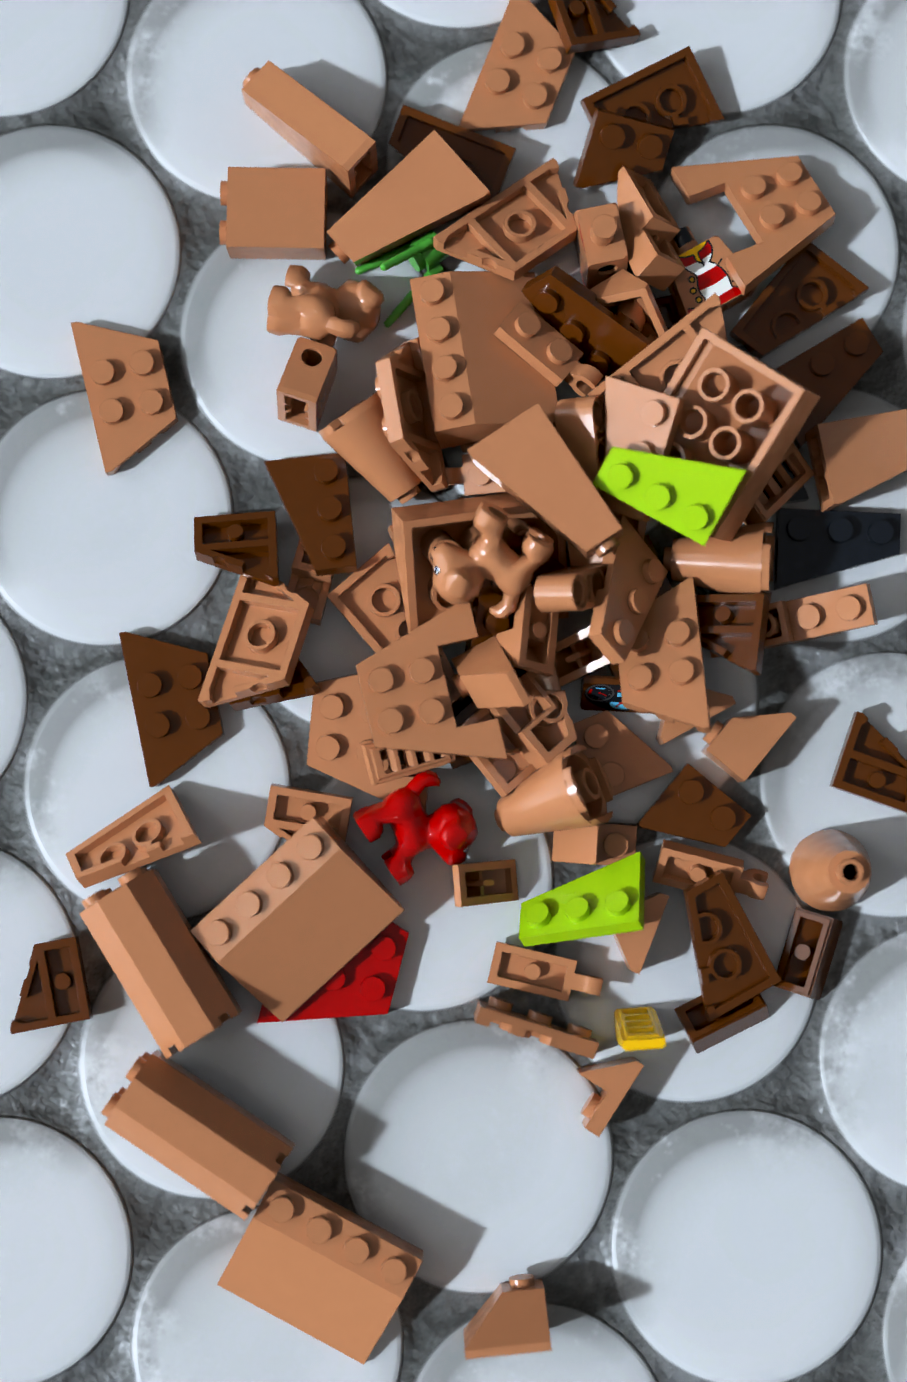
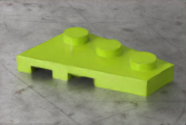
(670, 489)
(589, 906)

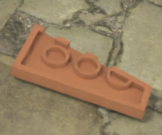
(375, 607)

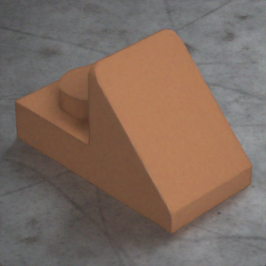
(533, 636)
(594, 844)
(615, 1080)

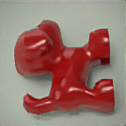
(447, 830)

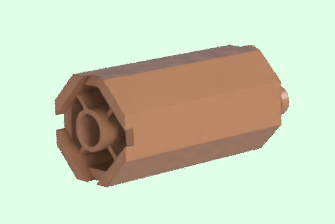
(159, 960)
(197, 1132)

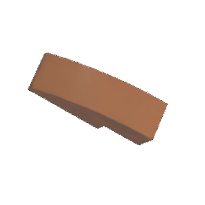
(647, 230)

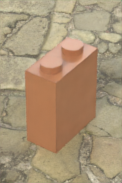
(275, 213)

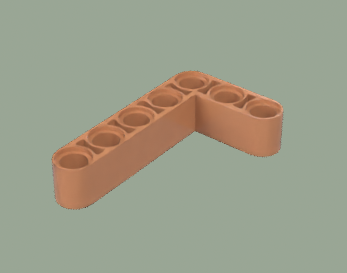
(582, 428)

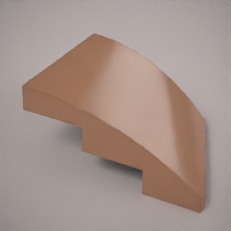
(529, 732)

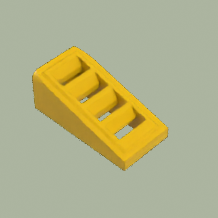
(638, 1029)

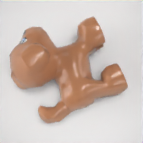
(320, 310)
(461, 572)

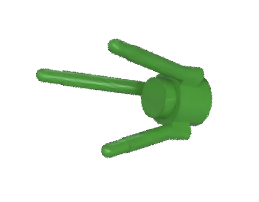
(420, 255)

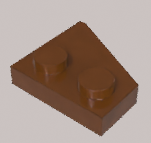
(590, 25)

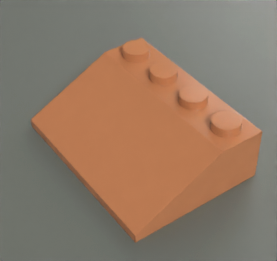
(470, 372)
(736, 417)
(452, 521)
(298, 919)
(321, 1268)

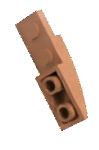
(819, 616)

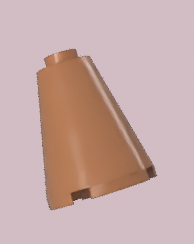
(362, 443)
(726, 566)
(558, 797)
(830, 870)

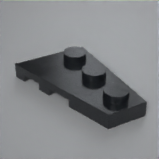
(830, 541)

